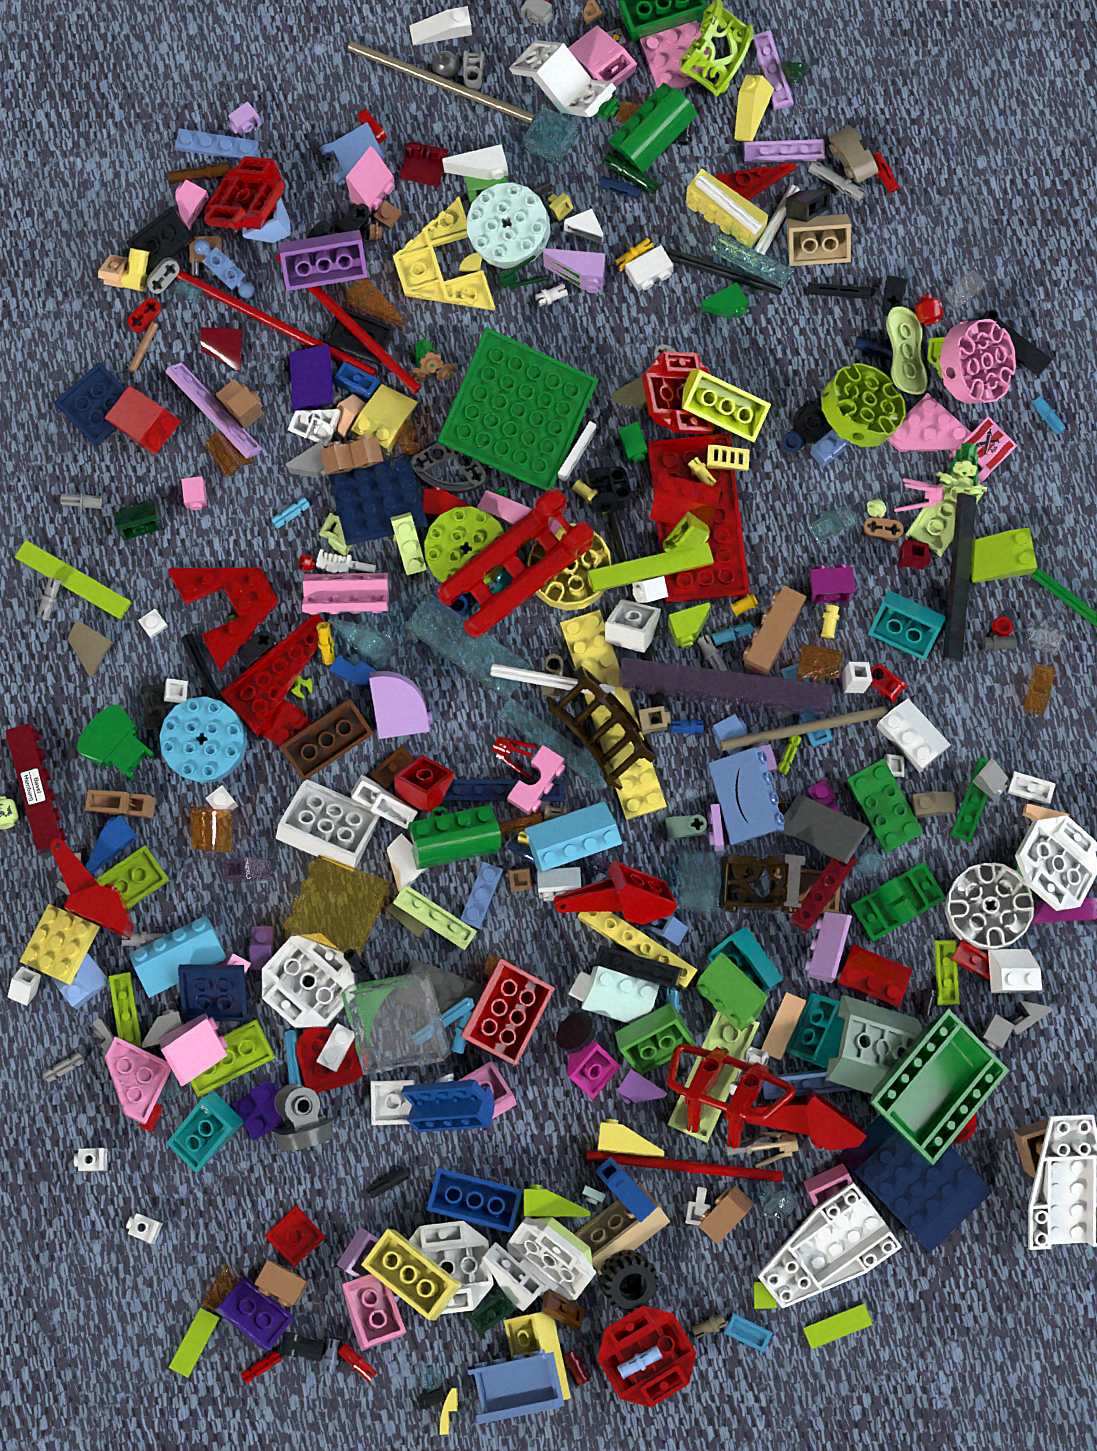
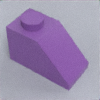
(639, 1089)

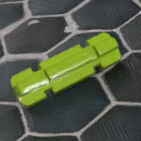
(788, 754)

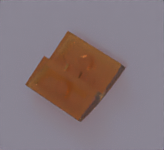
(211, 829)

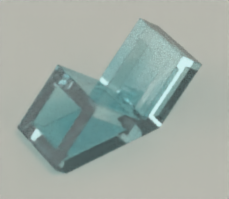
(832, 523)

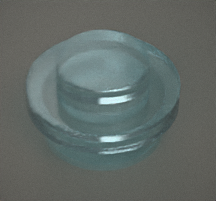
(170, 1090)
(431, 1378)

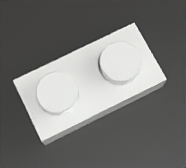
(1031, 788)
(336, 1047)

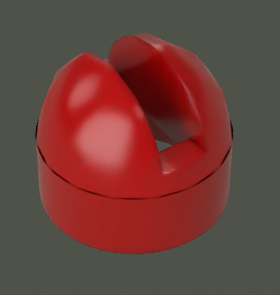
(306, 562)

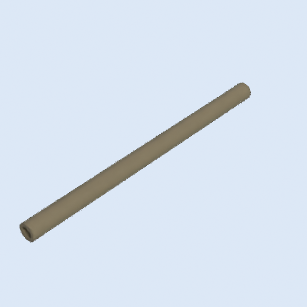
(802, 728)

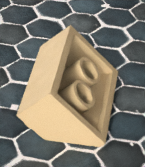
(819, 240)

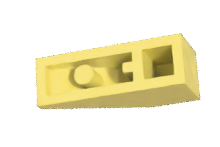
(752, 103)

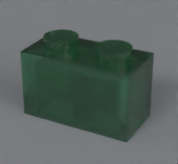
(489, 1311)

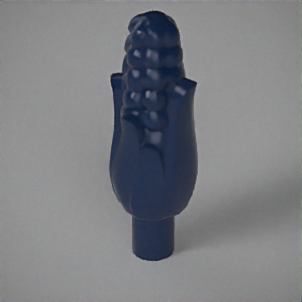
(522, 851)

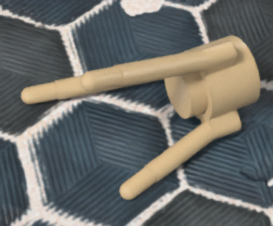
(786, 1143)

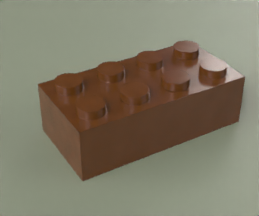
(326, 739)

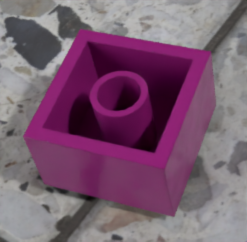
(831, 584)

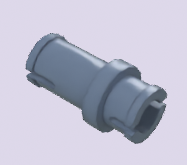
(330, 1356)

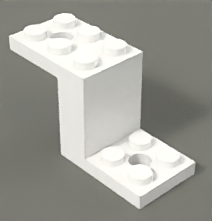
(562, 78)

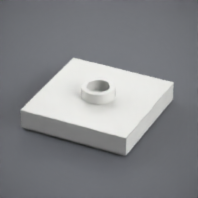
(388, 1102)

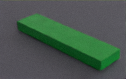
(971, 808)

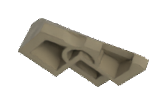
(89, 646)

